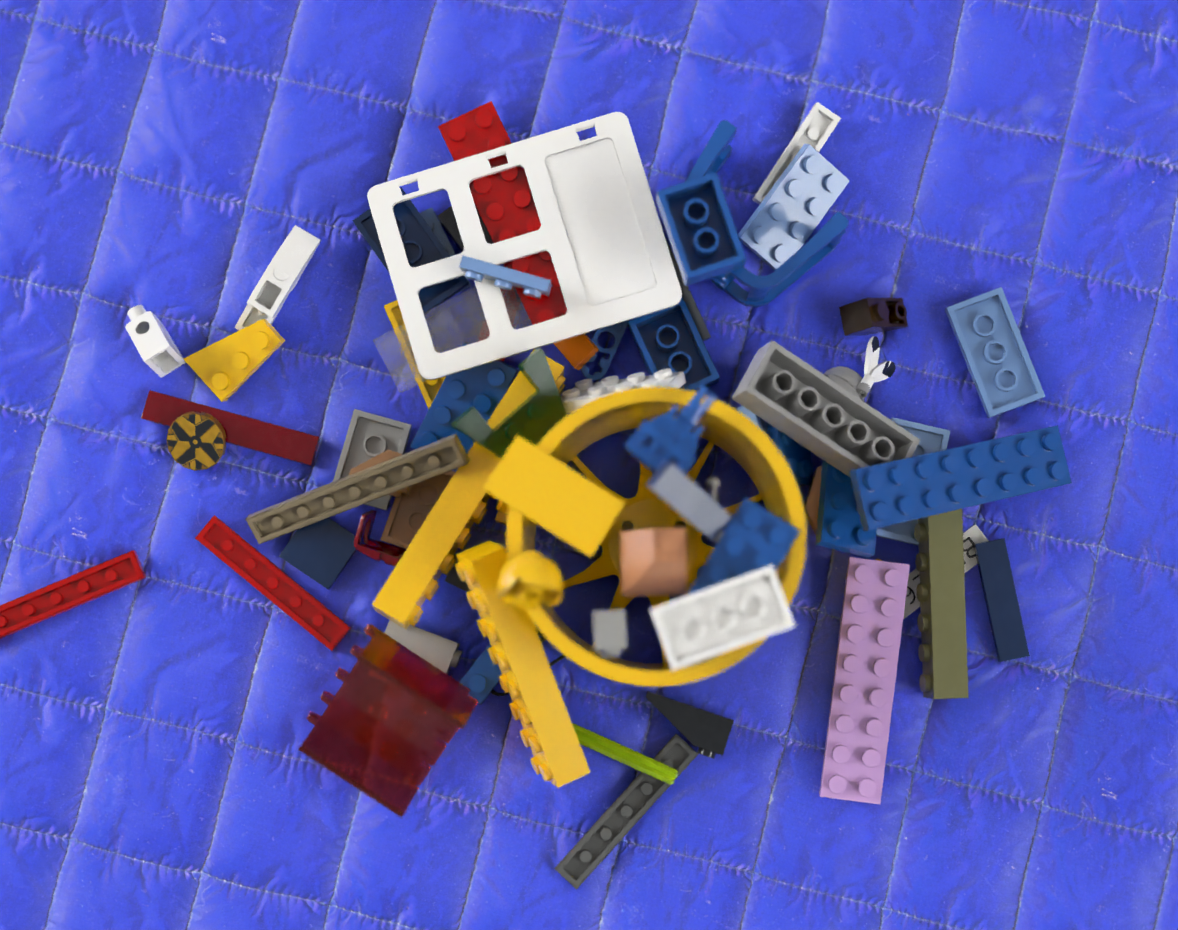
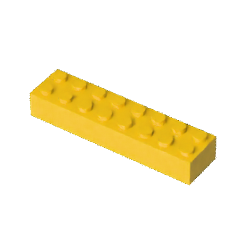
(523, 668)

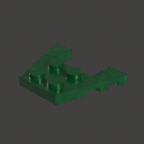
(529, 420)

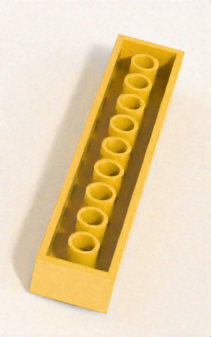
(450, 519)

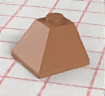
(653, 562)

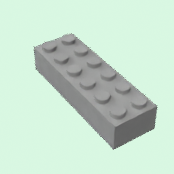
(820, 412)

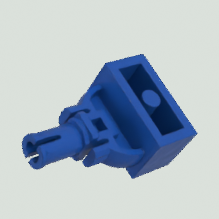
(669, 437)

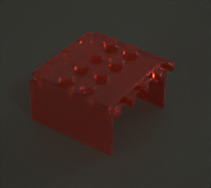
(387, 721)

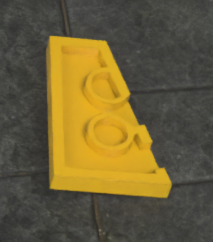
(235, 358)

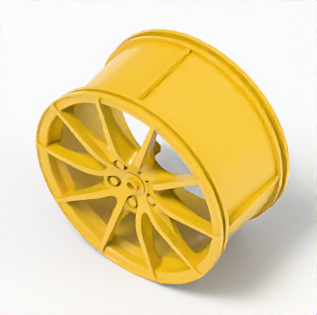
(647, 510)

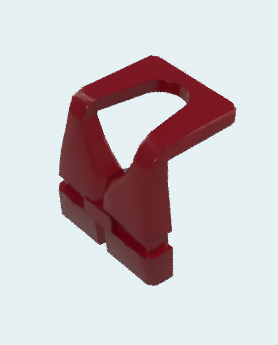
(373, 548)

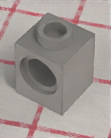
(610, 632)

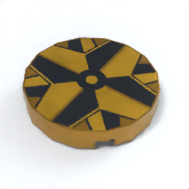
(196, 440)

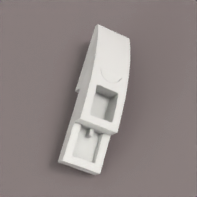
(279, 277)

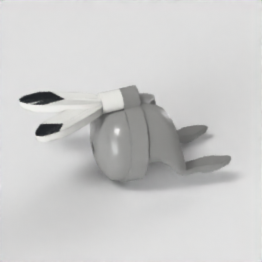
(873, 372)

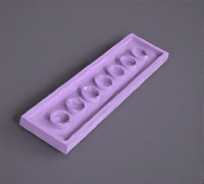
(864, 680)

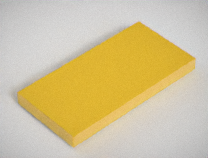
(554, 496)

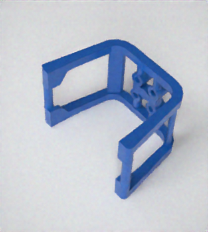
(765, 288)

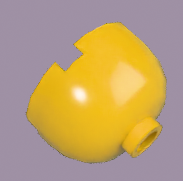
(530, 580)

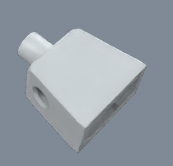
(153, 341)

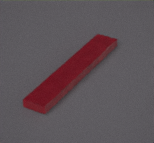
(238, 428)

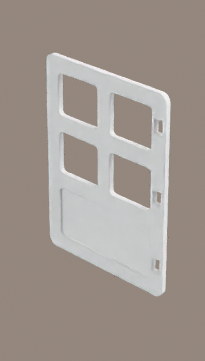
(593, 223)

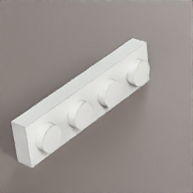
(813, 131)

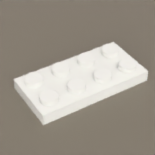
(587, 391)
(722, 617)

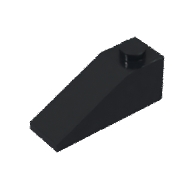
(698, 726)

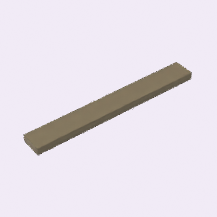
(358, 488)

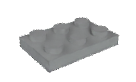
(367, 438)

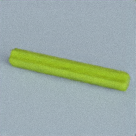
(625, 755)

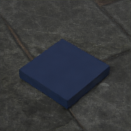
(320, 551)

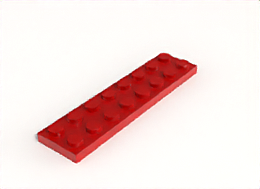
(504, 202)

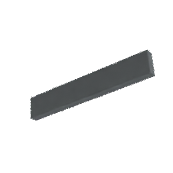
(622, 815)

